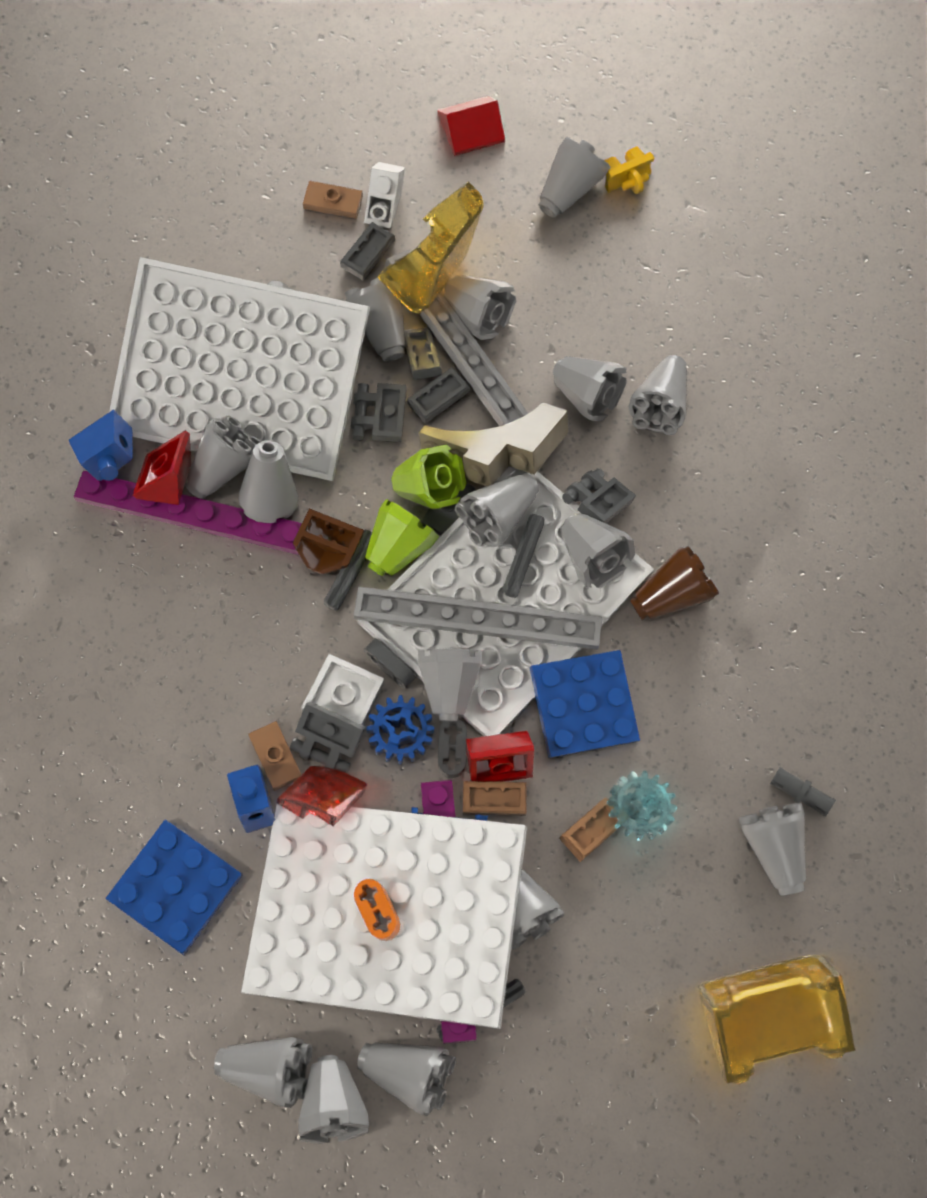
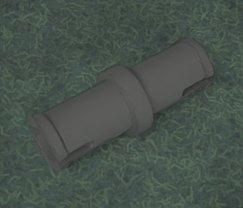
(803, 791)

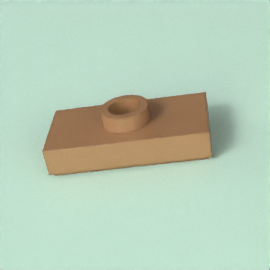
(332, 199)
(275, 755)
(494, 798)
(590, 830)

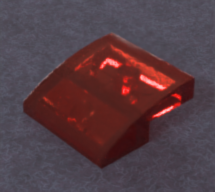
(323, 793)

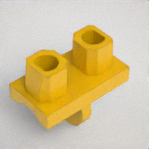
(631, 173)

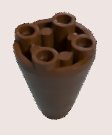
(674, 586)

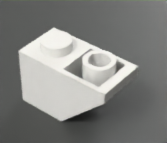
(384, 194)

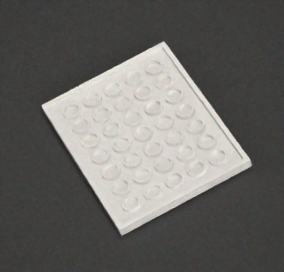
(239, 350)
(478, 573)
(454, 902)

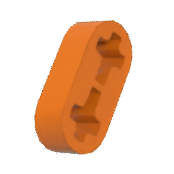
(370, 913)

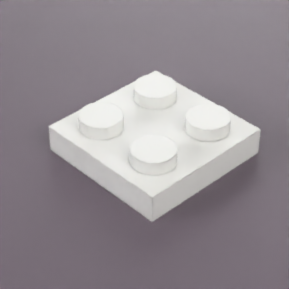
(345, 689)

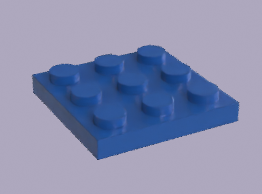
(584, 703)
(174, 887)

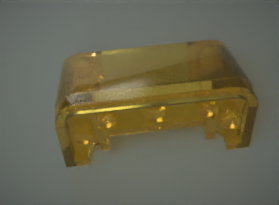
(428, 268)
(776, 1014)

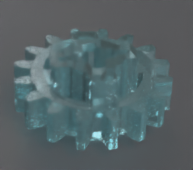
(630, 811)

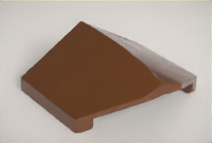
(326, 542)

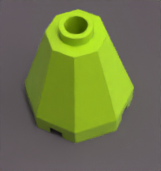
(430, 477)
(397, 539)

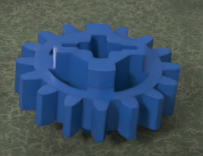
(411, 735)

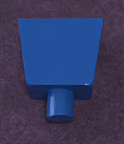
(104, 446)
(251, 798)

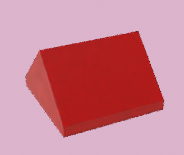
(472, 125)
(165, 471)
(500, 757)

